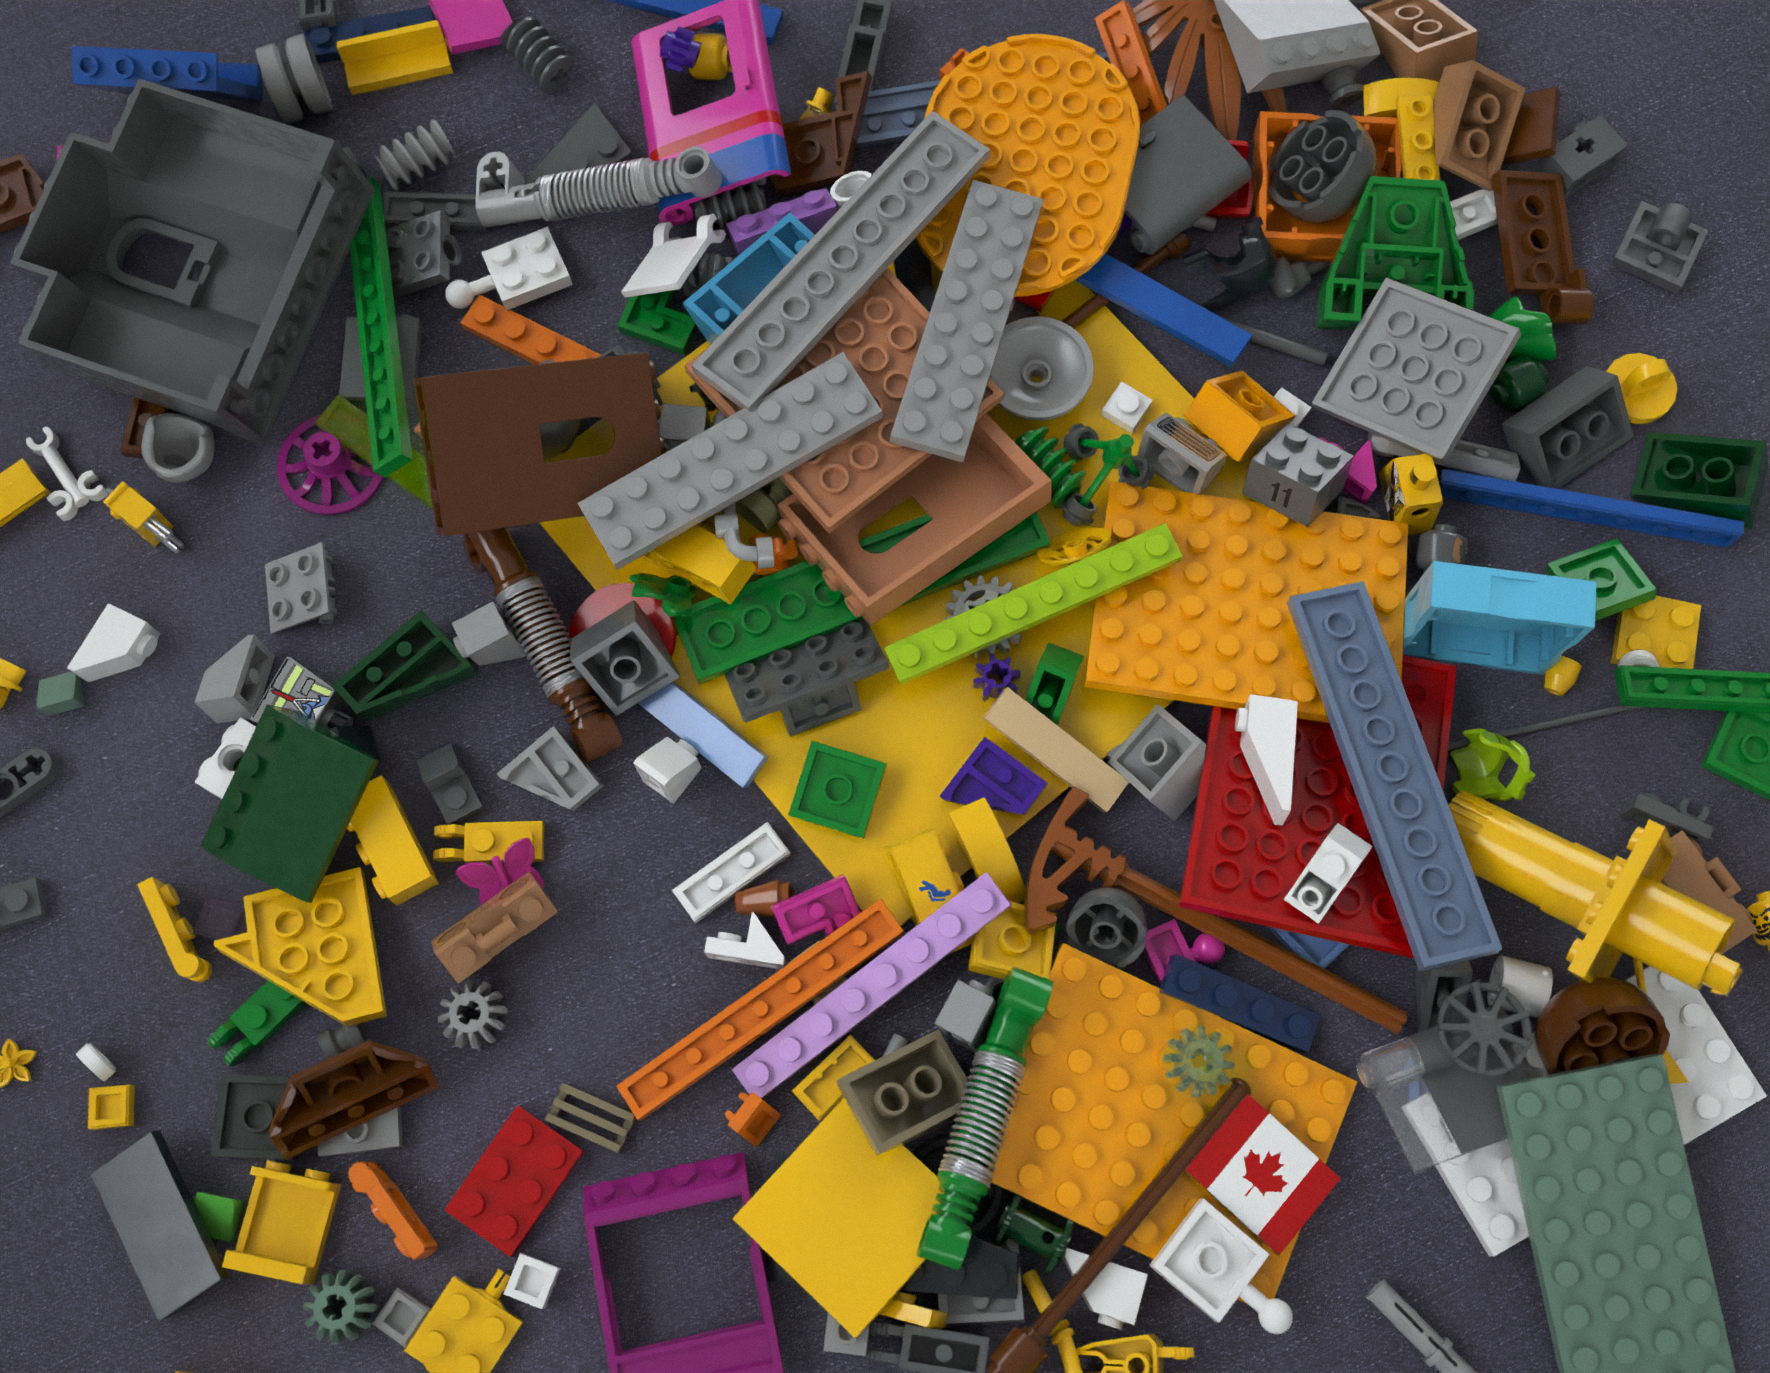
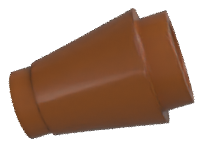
(762, 897)

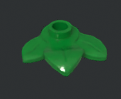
(673, 591)

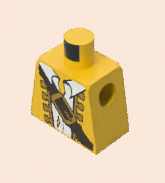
(1412, 486)

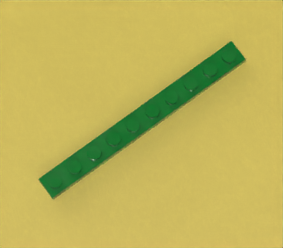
(379, 341)

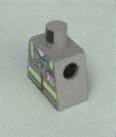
(303, 691)

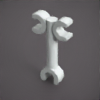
(76, 492)

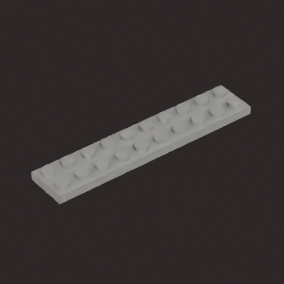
(840, 262)

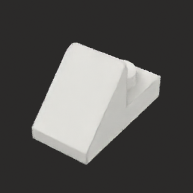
(757, 951)

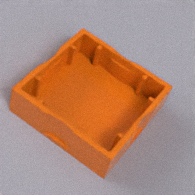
(1289, 235)

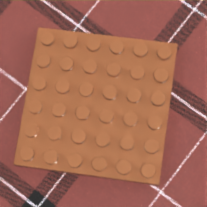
(881, 343)

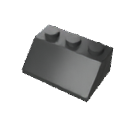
(1569, 427)

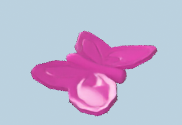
(495, 879)

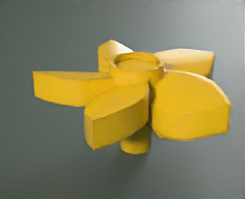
(13, 1063)

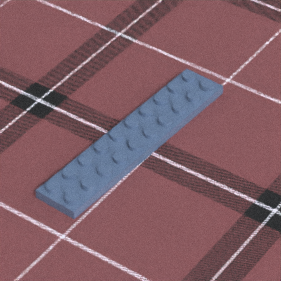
(1393, 777)

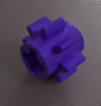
(680, 49)
(1004, 672)

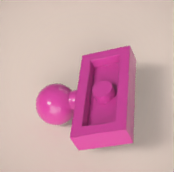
(1168, 940)

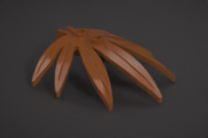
(1221, 69)

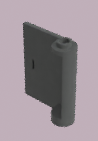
(1179, 174)

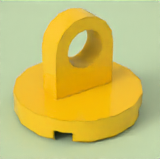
(1646, 386)

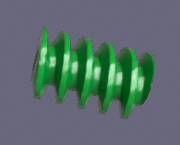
(1050, 462)

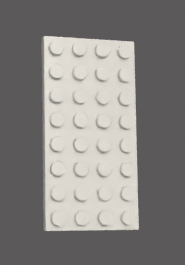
(1716, 1091)

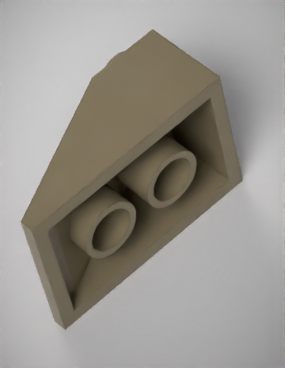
(906, 1093)

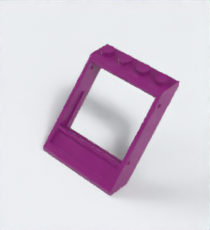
(733, 1349)

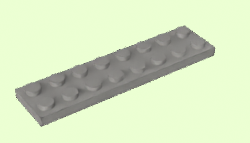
(966, 321)
(730, 460)

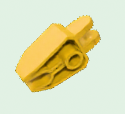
(1136, 1354)

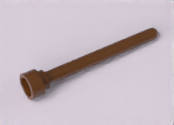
(1172, 249)

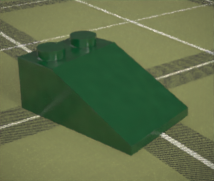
(1702, 475)

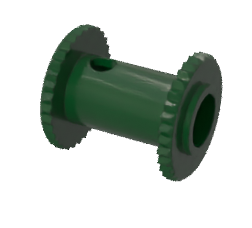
(1028, 1229)

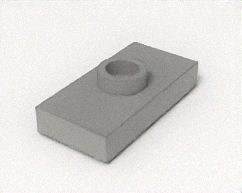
(374, 1135)

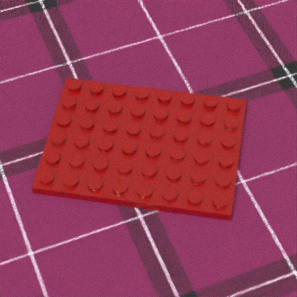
(1247, 865)

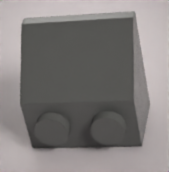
(623, 658)

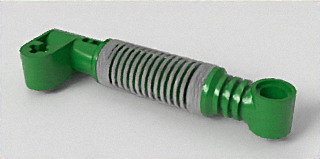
(981, 1117)

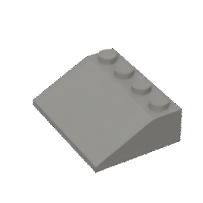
(1295, 39)

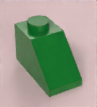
(1054, 681)

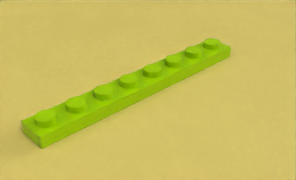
(1033, 603)

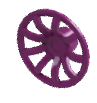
(325, 460)

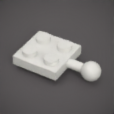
(518, 270)
(1213, 1267)

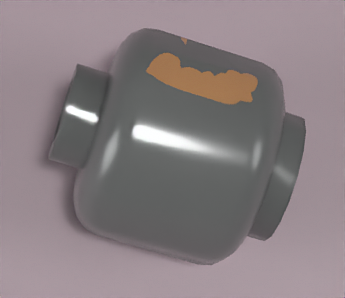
(1441, 545)

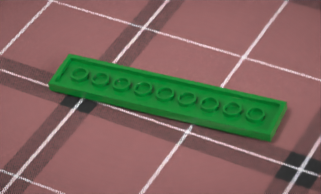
(799, 605)

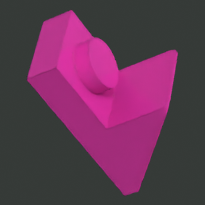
(1361, 475)

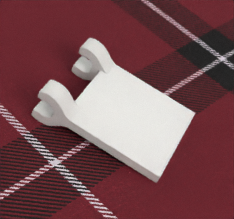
(672, 258)

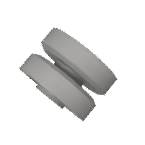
(293, 79)

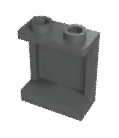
(352, 383)

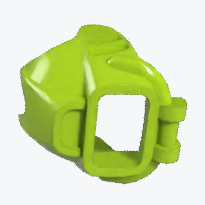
(1482, 762)

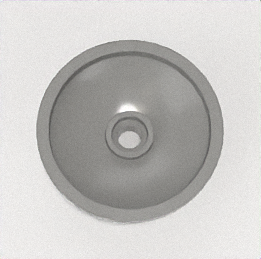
(1044, 350)

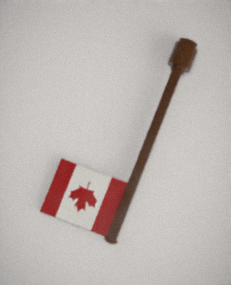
(1242, 1162)

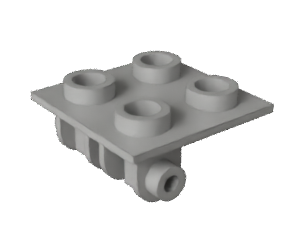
(300, 588)

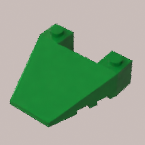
(1397, 233)

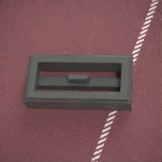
(318, 16)

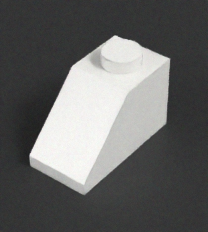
(114, 645)
(668, 767)
(1113, 1293)

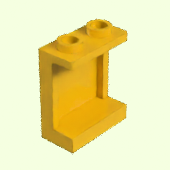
(285, 1224)

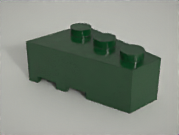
(403, 669)

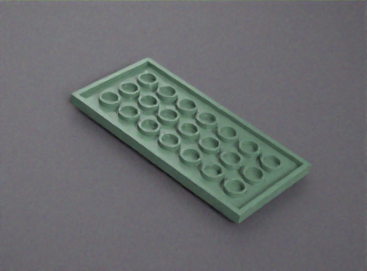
(1614, 1221)

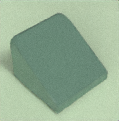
(60, 694)

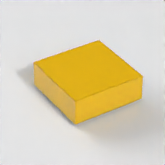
(111, 1107)

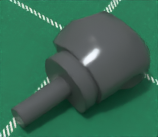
(1292, 277)

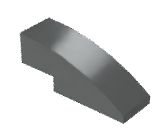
(867, 38)

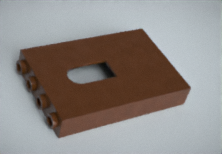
(488, 446)

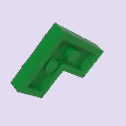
(652, 321)

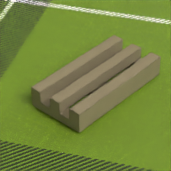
(560, 1104)

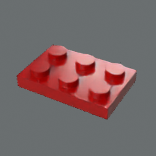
(514, 1181)

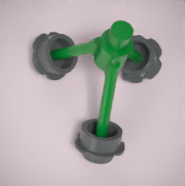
(1133, 470)

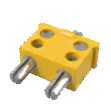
(141, 516)

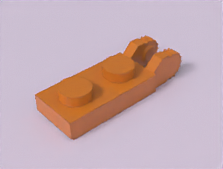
(392, 1208)

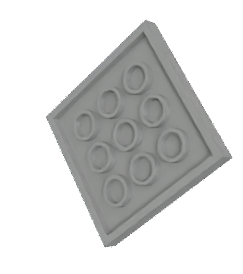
(1416, 369)

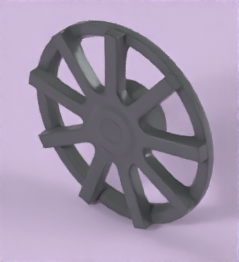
(1485, 1028)

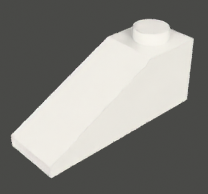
(1269, 749)

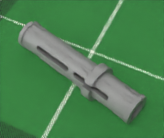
(1437, 1350)

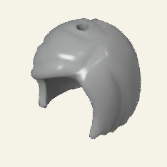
(177, 447)

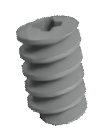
(414, 154)

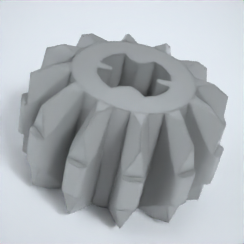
(472, 999)

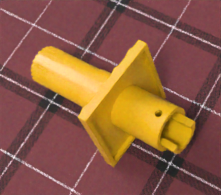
(1610, 902)

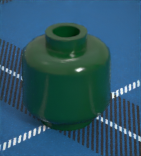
(1519, 383)

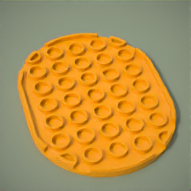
(1055, 131)

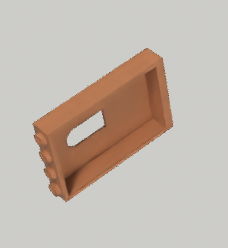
(968, 511)

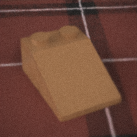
(1420, 37)
(1474, 120)

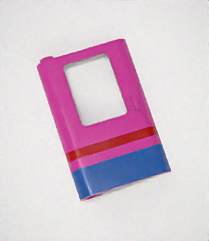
(738, 131)

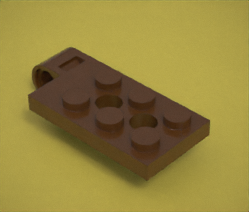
(1546, 270)

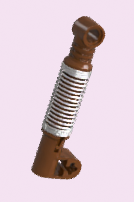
(521, 596)

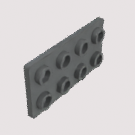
(811, 680)

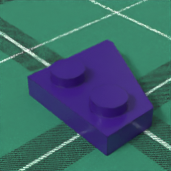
(998, 778)

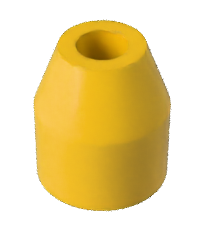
(1561, 676)

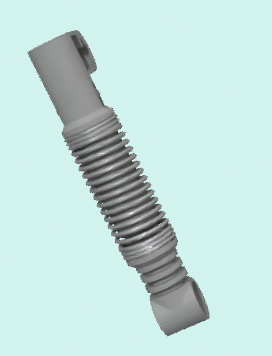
(609, 186)

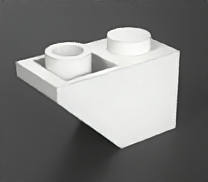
(1327, 872)

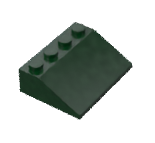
(289, 802)

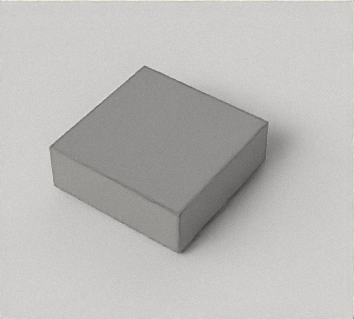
(401, 1316)

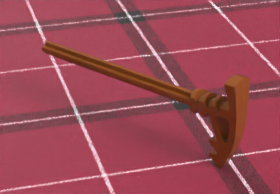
(1043, 896)

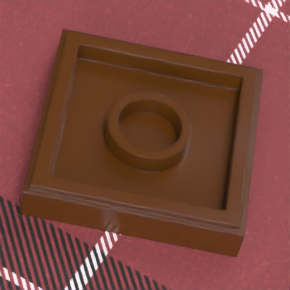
(1535, 127)

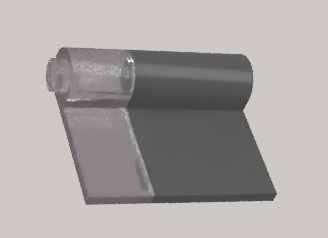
(1432, 1101)

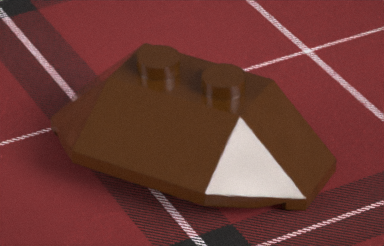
(346, 1094)

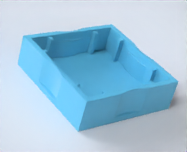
(1496, 617)

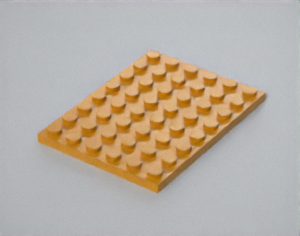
(1221, 614)
(1106, 1119)

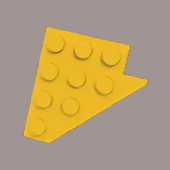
(317, 948)

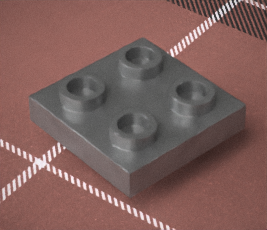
(1660, 245)
(421, 253)

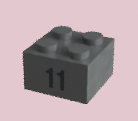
(1297, 474)

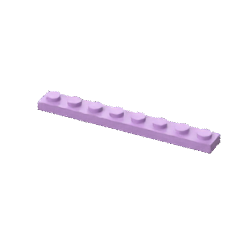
(872, 986)

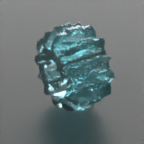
(1198, 1045)

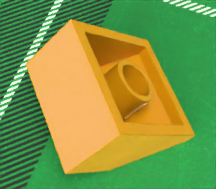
(1237, 414)

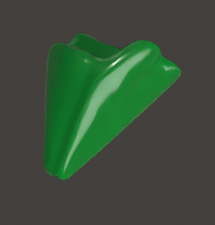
(1535, 329)

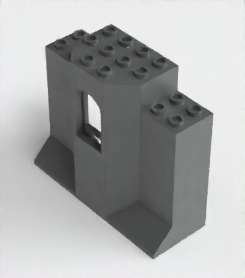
(264, 216)

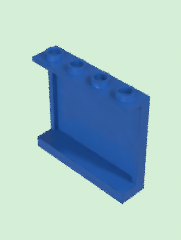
(180, 70)

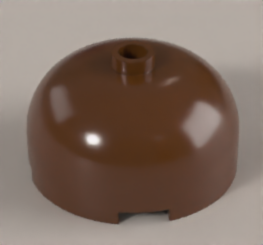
(1598, 1025)

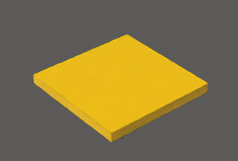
(844, 1218)

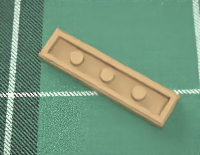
(1055, 749)

